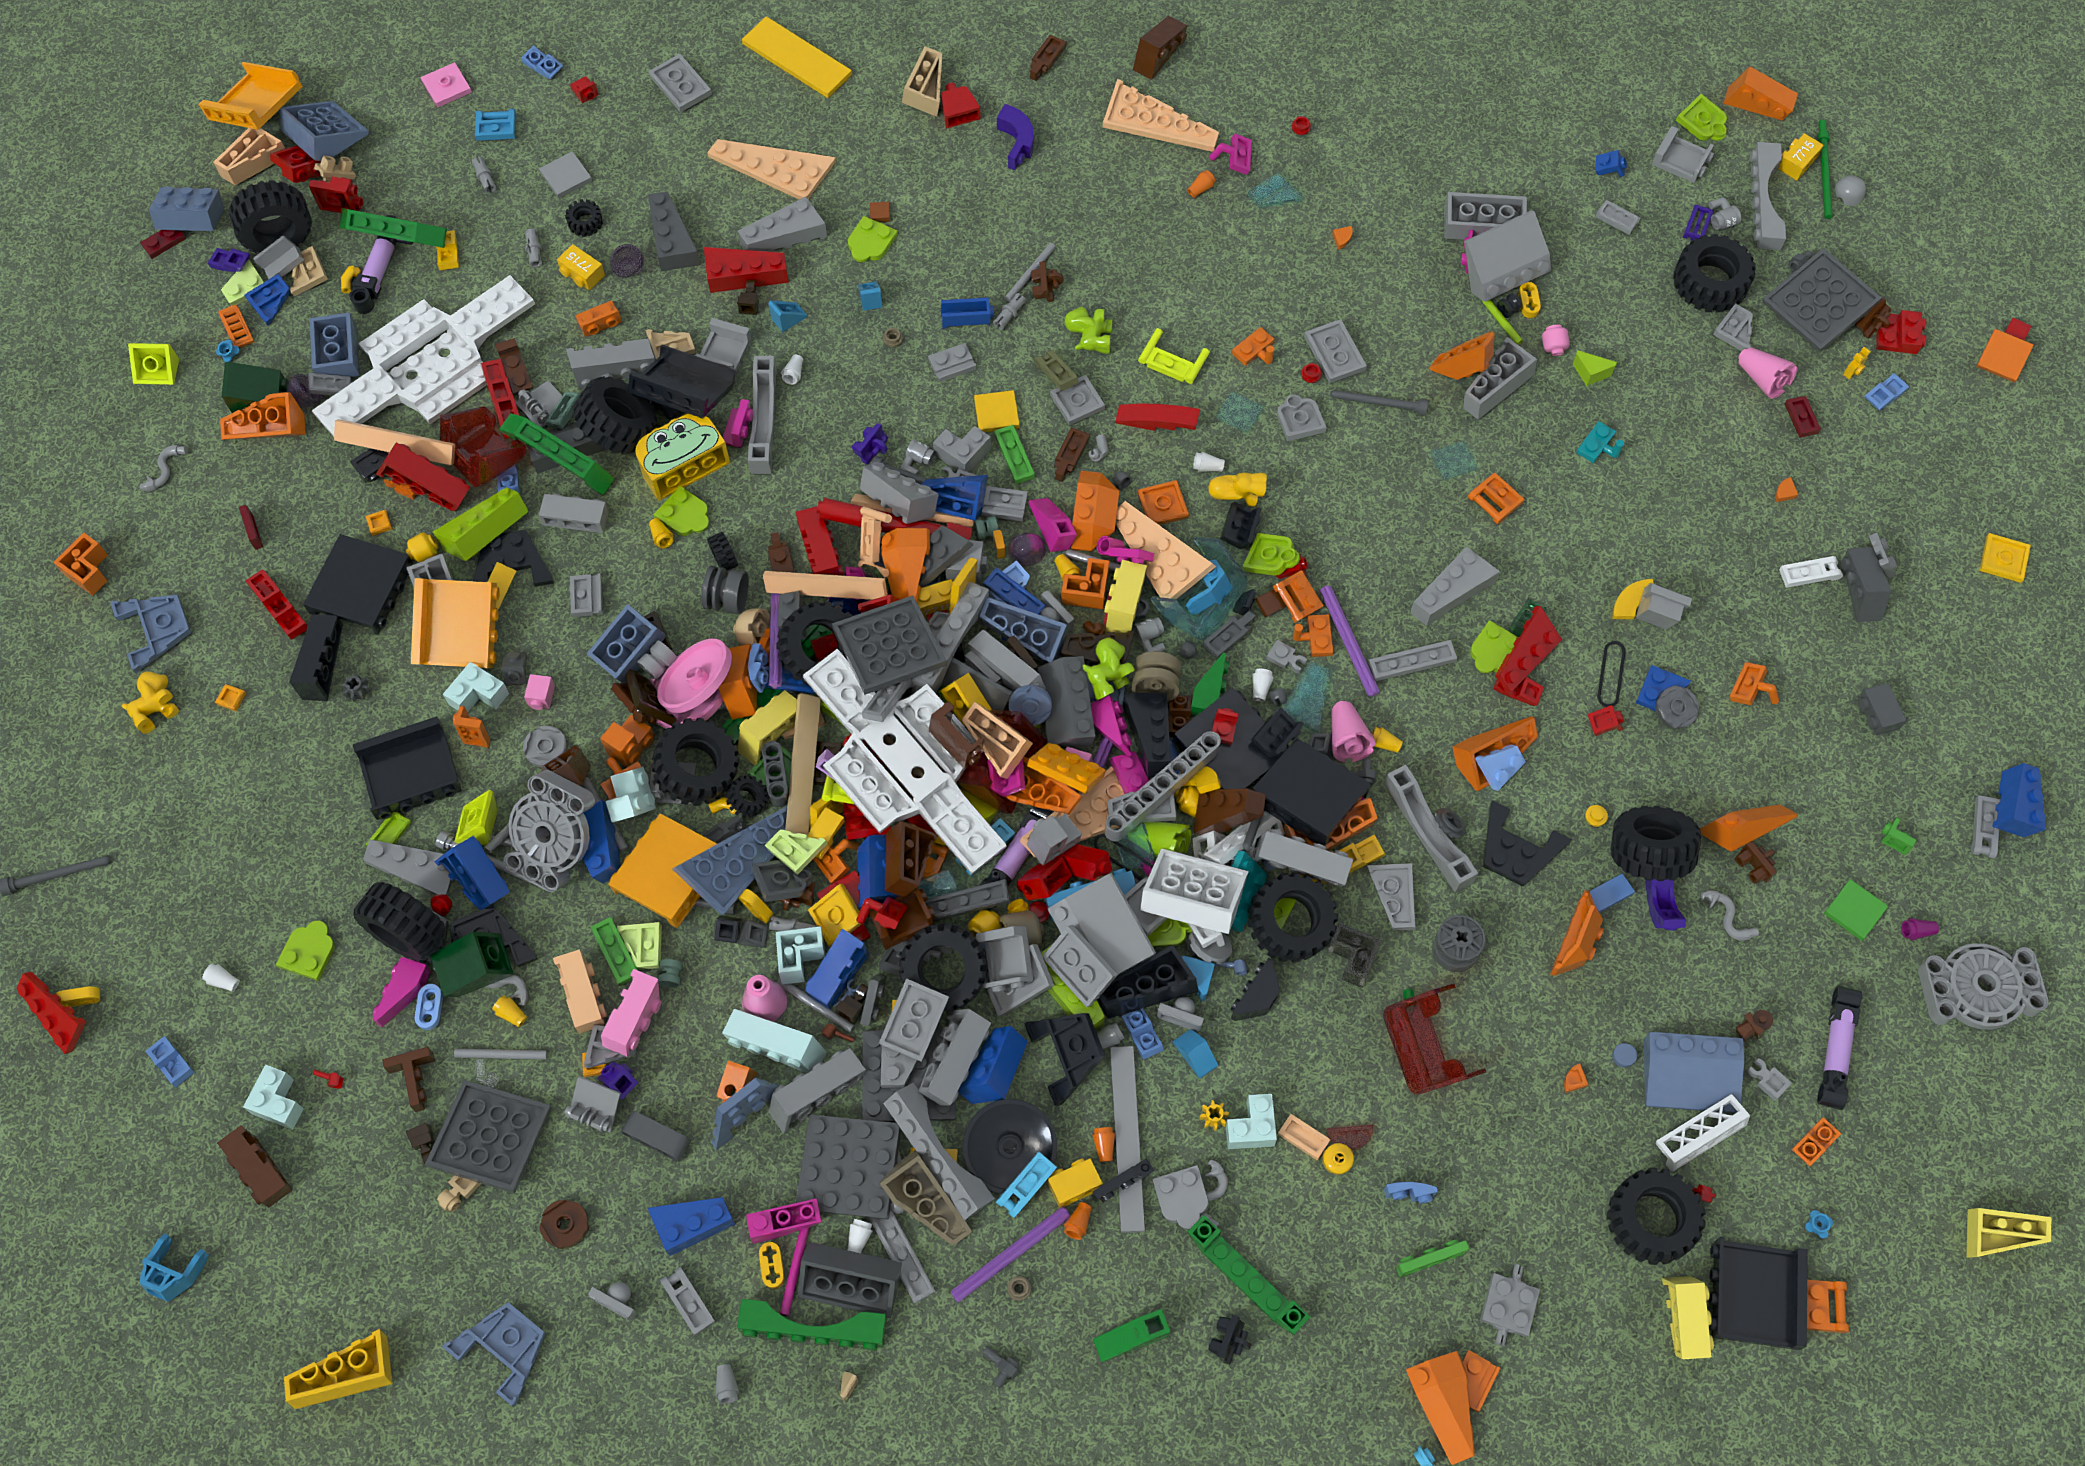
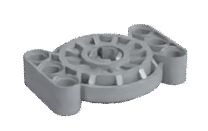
(543, 858)
(1967, 1001)

